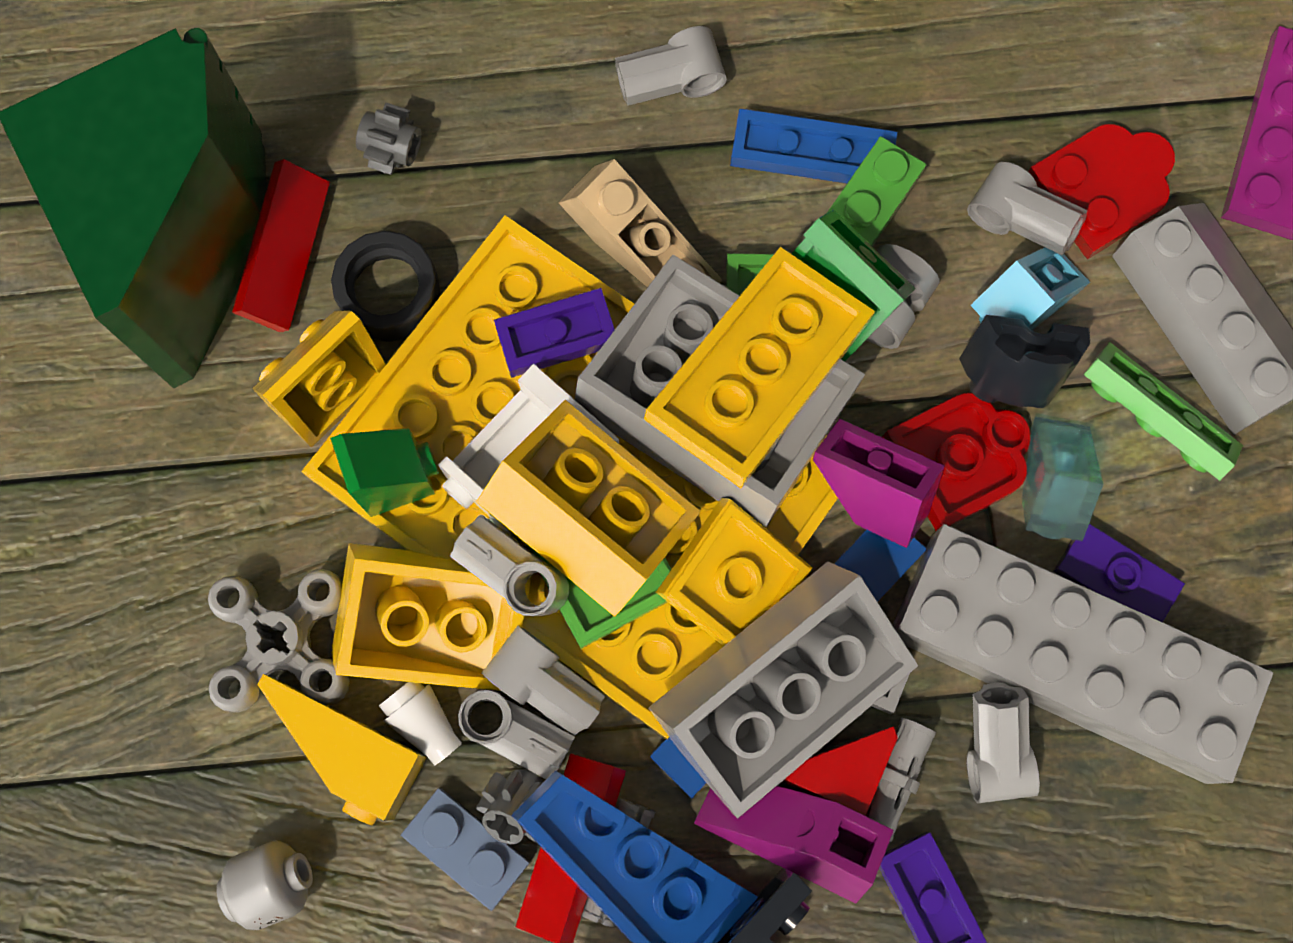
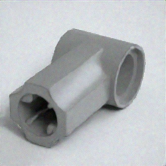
(683, 65)
(1015, 204)
(506, 567)
(532, 673)
(521, 737)
(1002, 756)

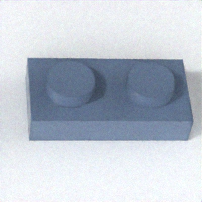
(464, 849)

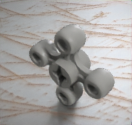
(261, 656)

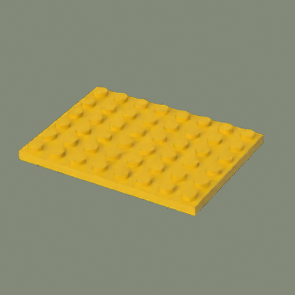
(456, 380)

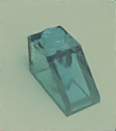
(1060, 479)

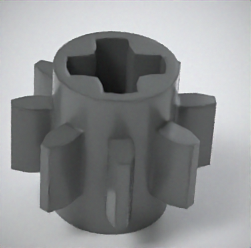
(388, 138)
(502, 799)

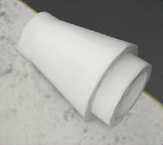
(421, 721)

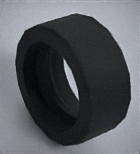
(379, 247)

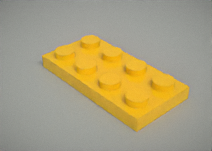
(759, 367)

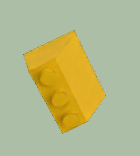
(587, 506)

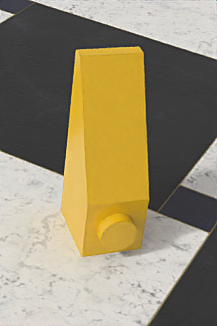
(348, 755)

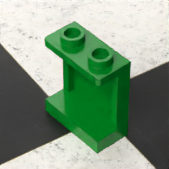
(854, 266)

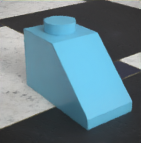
(1032, 288)

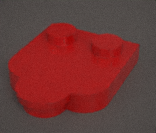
(1112, 178)
(979, 453)

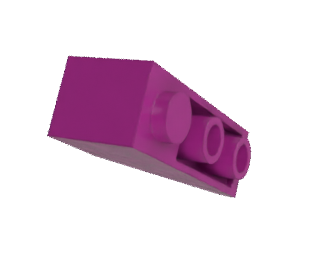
(806, 837)

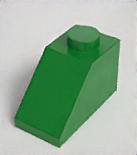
(385, 468)

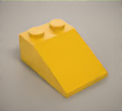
(321, 375)
(417, 619)

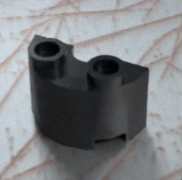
(1021, 365)

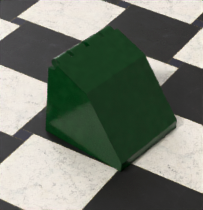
(149, 191)

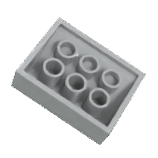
(647, 353)

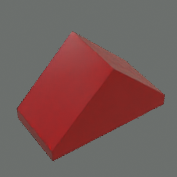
(847, 772)

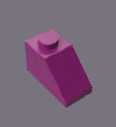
(878, 481)

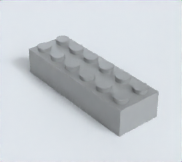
(1082, 656)

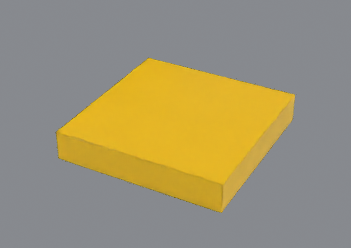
(731, 573)

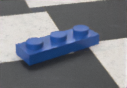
(802, 145)

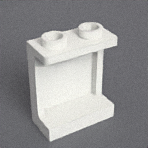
(483, 455)

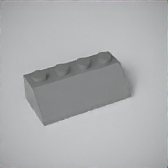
(1212, 312)
(784, 686)

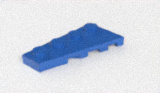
(630, 871)

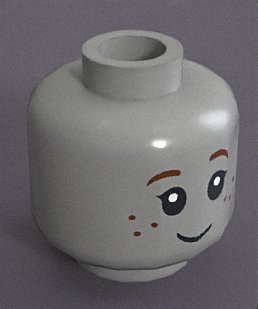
(264, 885)

